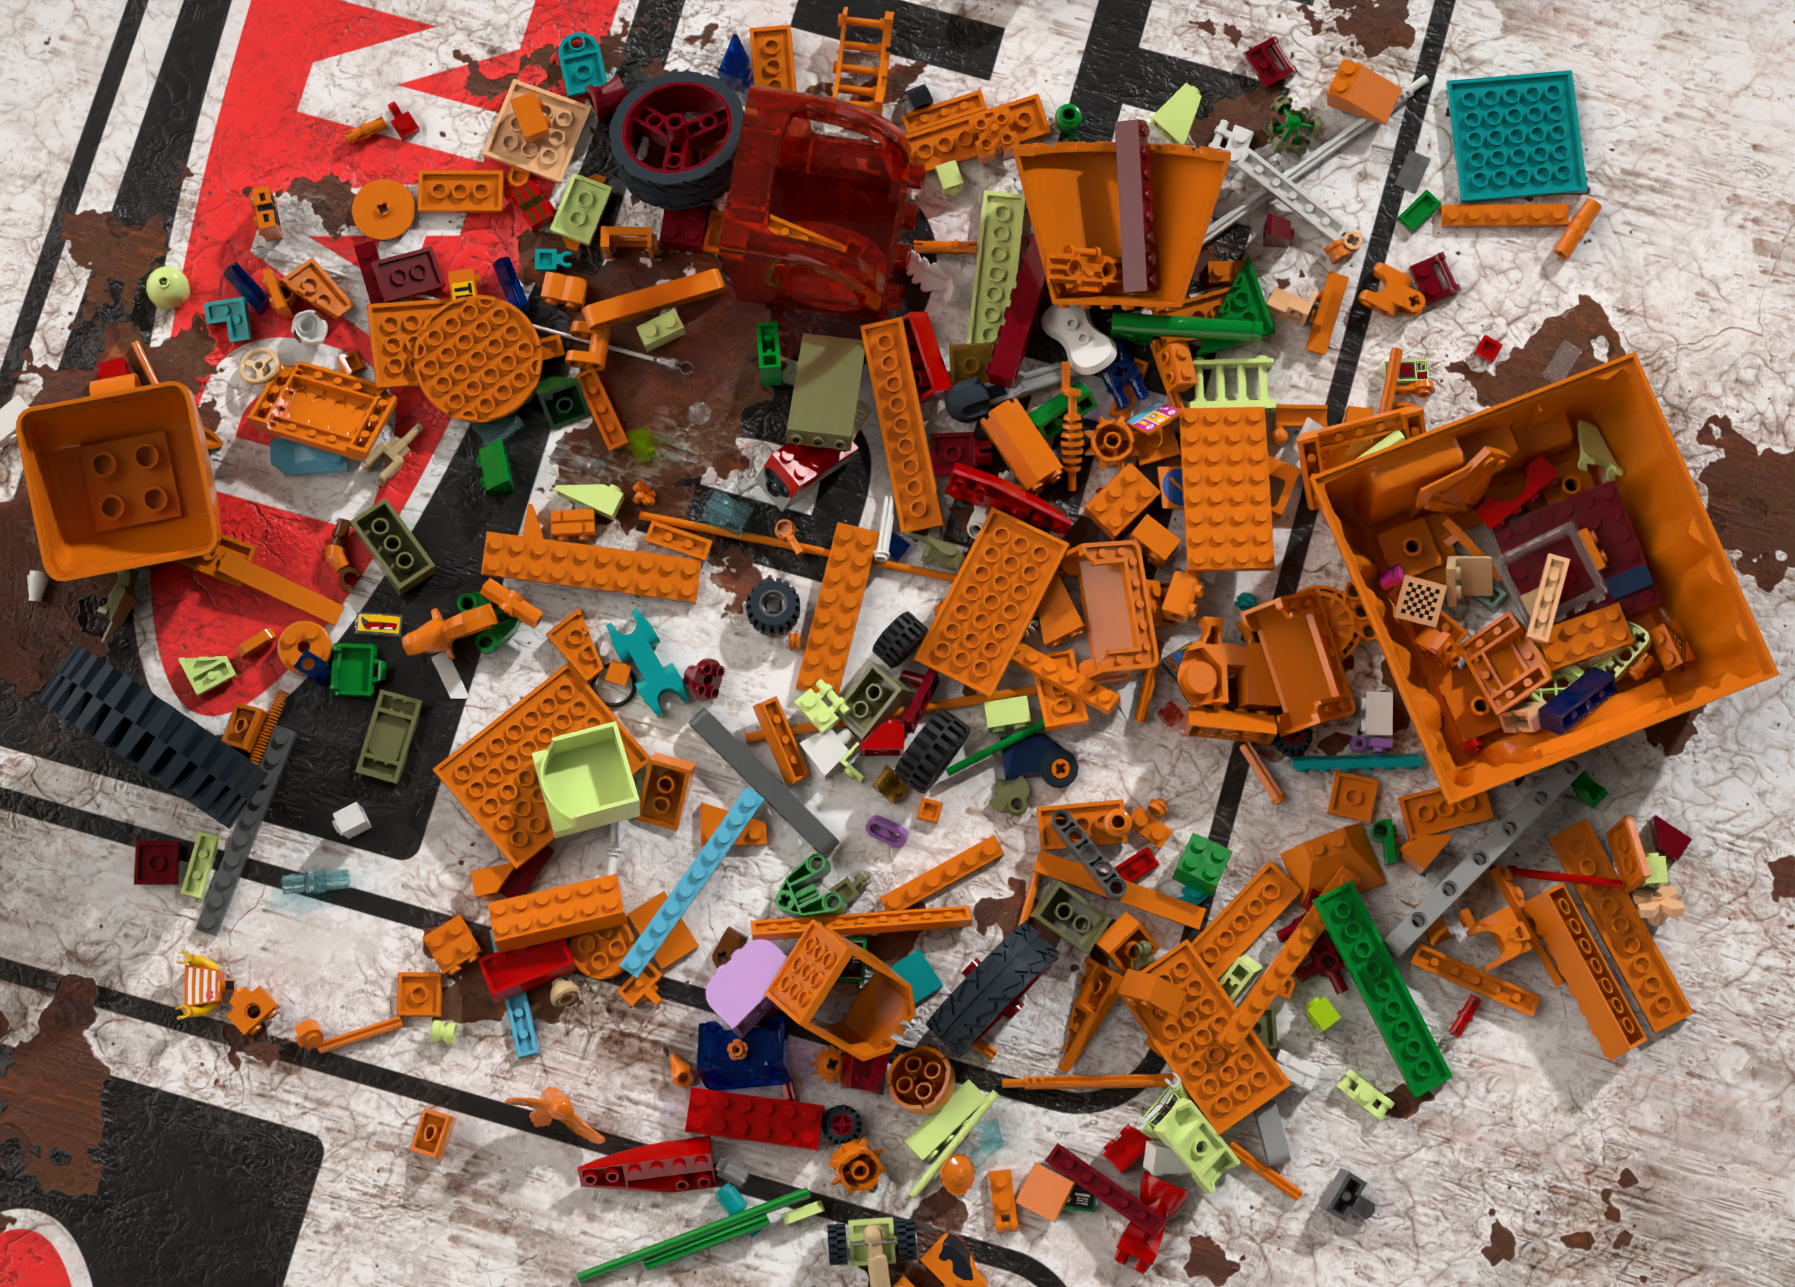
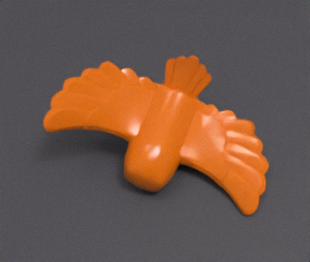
(556, 1106)

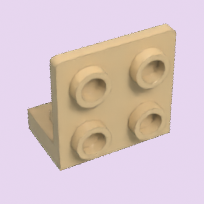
(1468, 577)

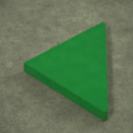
(1243, 302)

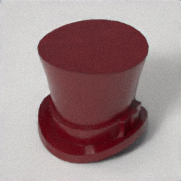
(606, 97)

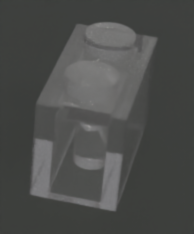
(733, 1171)

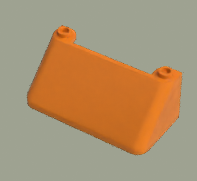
(1114, 607)
(1301, 661)

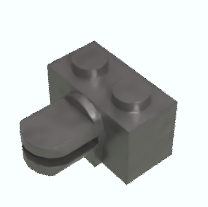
(1346, 1197)

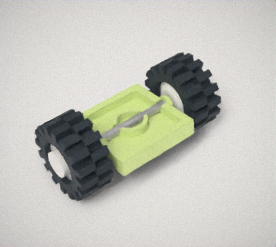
(859, 1250)

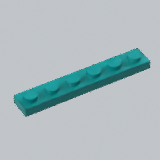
(1365, 762)

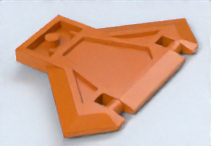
(1465, 487)

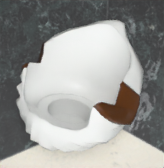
(309, 328)

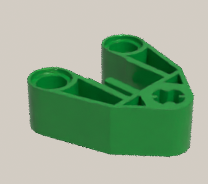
(499, 633)
(801, 878)

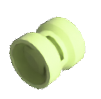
(443, 1032)

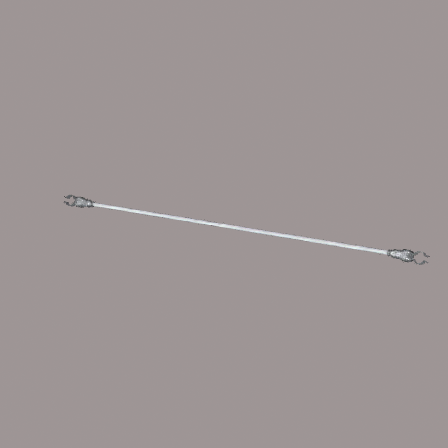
(670, 363)

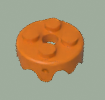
(301, 632)

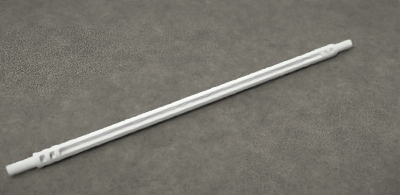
(1304, 165)

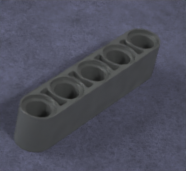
(1083, 845)

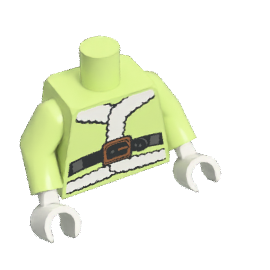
(1161, 1107)

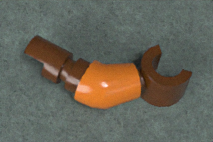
(337, 556)

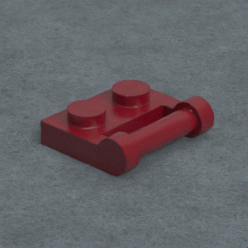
(1265, 66)
(1428, 282)

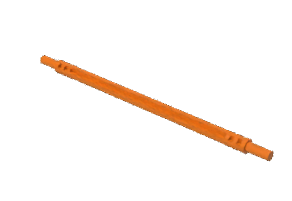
(1089, 1081)

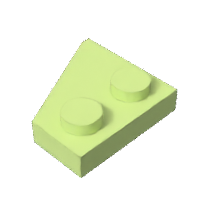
(207, 672)

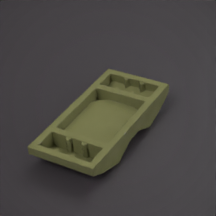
(389, 736)

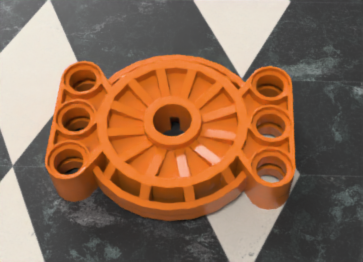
(1343, 617)

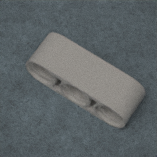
(1272, 1134)

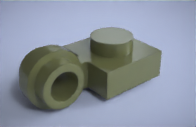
(848, 890)
(1143, 950)

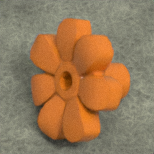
(643, 494)

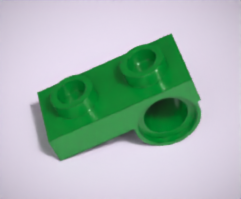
(1390, 852)

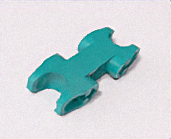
(639, 648)

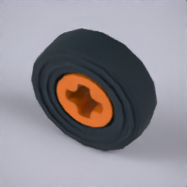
(1048, 769)

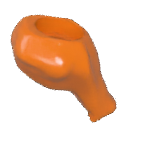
(681, 1072)

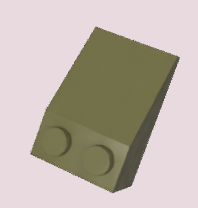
(873, 700)
(1070, 916)

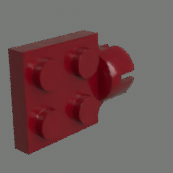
(959, 448)

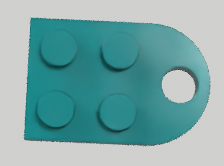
(581, 65)

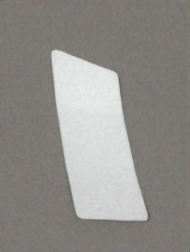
(450, 676)

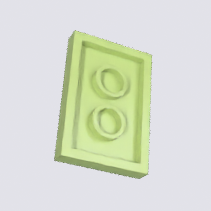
(581, 209)

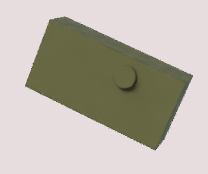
(392, 546)

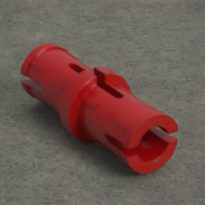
(1465, 1016)

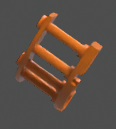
(879, 71)

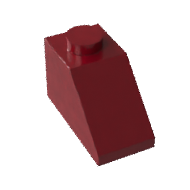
(1277, 232)
(1667, 839)

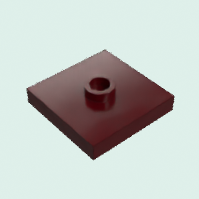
(157, 862)

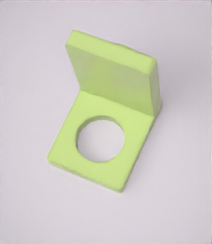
(848, 769)

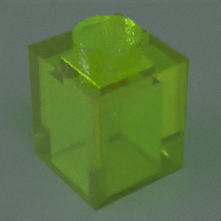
(641, 444)

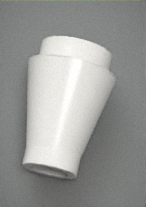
(36, 585)

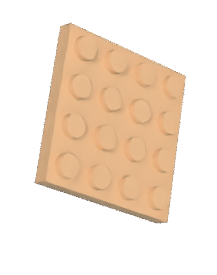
(545, 157)

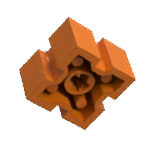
(993, 135)

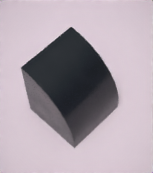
(919, 97)

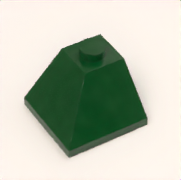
(562, 400)

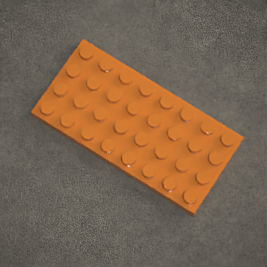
(1226, 489)
(991, 602)
(1219, 1082)

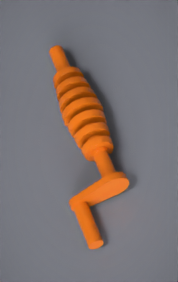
(1072, 425)

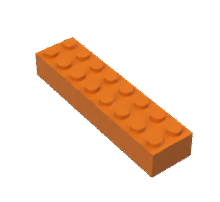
(1585, 971)

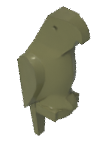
(939, 552)
(119, 602)

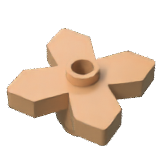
(1657, 904)

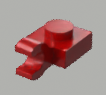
(403, 123)

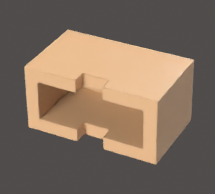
(1522, 717)

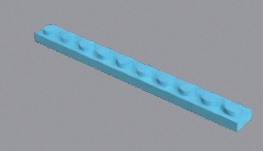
(692, 882)

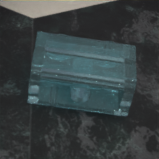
(727, 513)

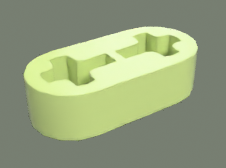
(803, 1212)

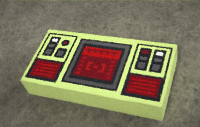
(1410, 370)

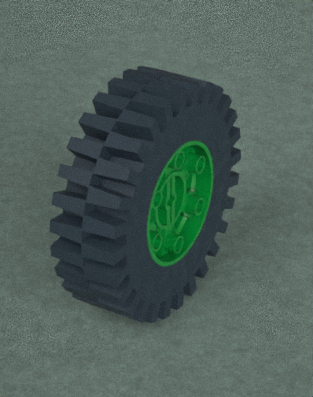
(153, 736)

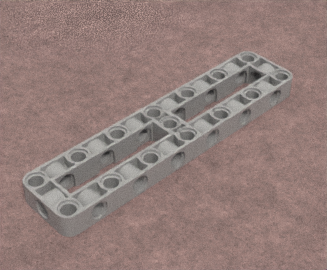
(1487, 851)

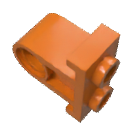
(1438, 647)

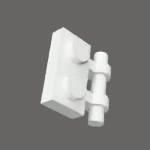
(1237, 143)

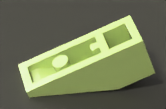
(601, 498)
(1240, 977)

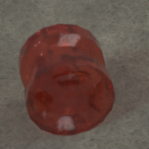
(1170, 714)

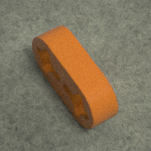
(256, 643)

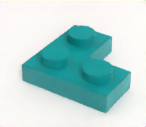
(235, 313)

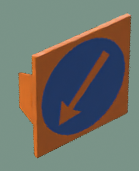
(1171, 487)

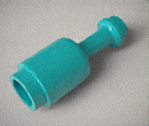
(732, 1202)

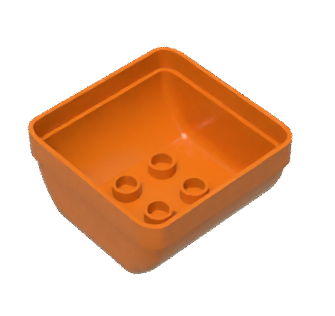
(119, 478)

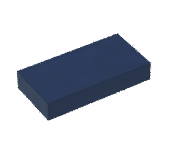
(1629, 581)

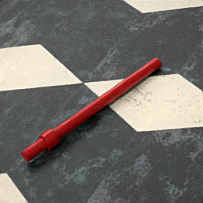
(1562, 877)

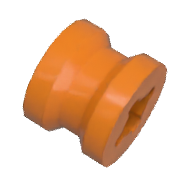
(1336, 251)

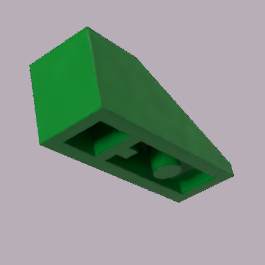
(769, 353)

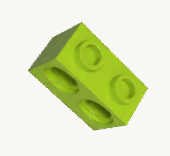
(1321, 1014)

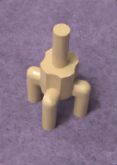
(391, 454)

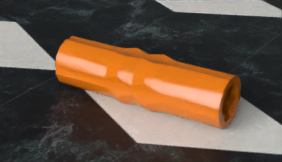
(1577, 229)

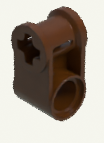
(728, 945)

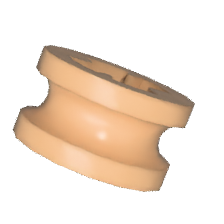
(1355, 236)

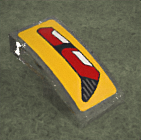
(378, 624)

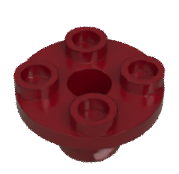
(704, 679)

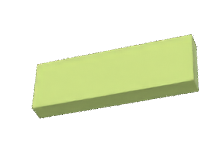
(200, 865)

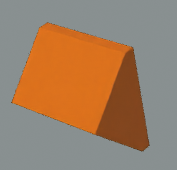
(244, 727)
(433, 1134)

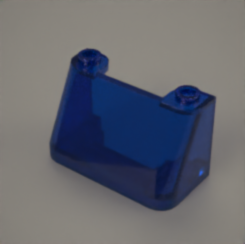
(765, 1062)

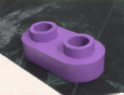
(887, 831)

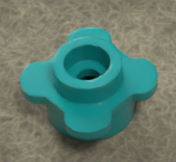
(1245, 601)

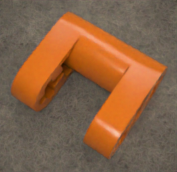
(597, 354)

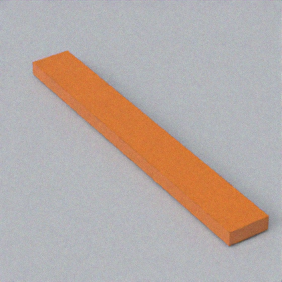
(1135, 895)

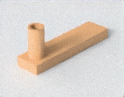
(1547, 598)

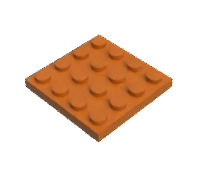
(393, 337)

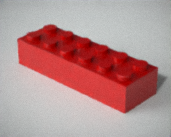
(754, 1119)

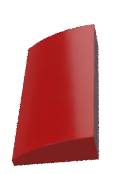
(525, 968)

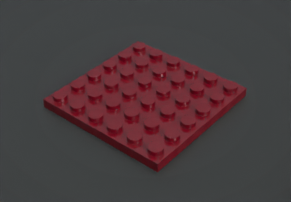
(1598, 510)

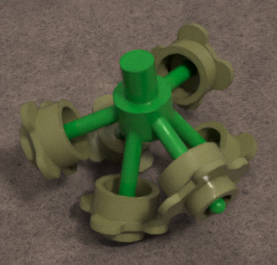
(1295, 120)

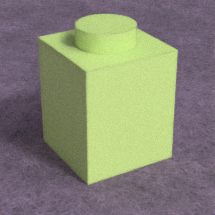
(949, 178)

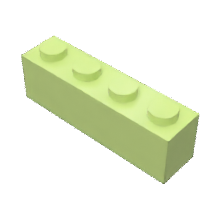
(944, 1122)

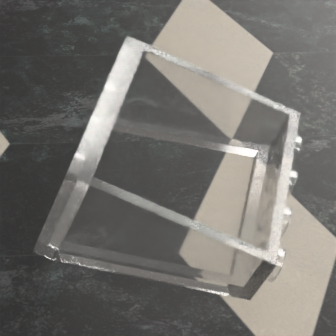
(1576, 604)

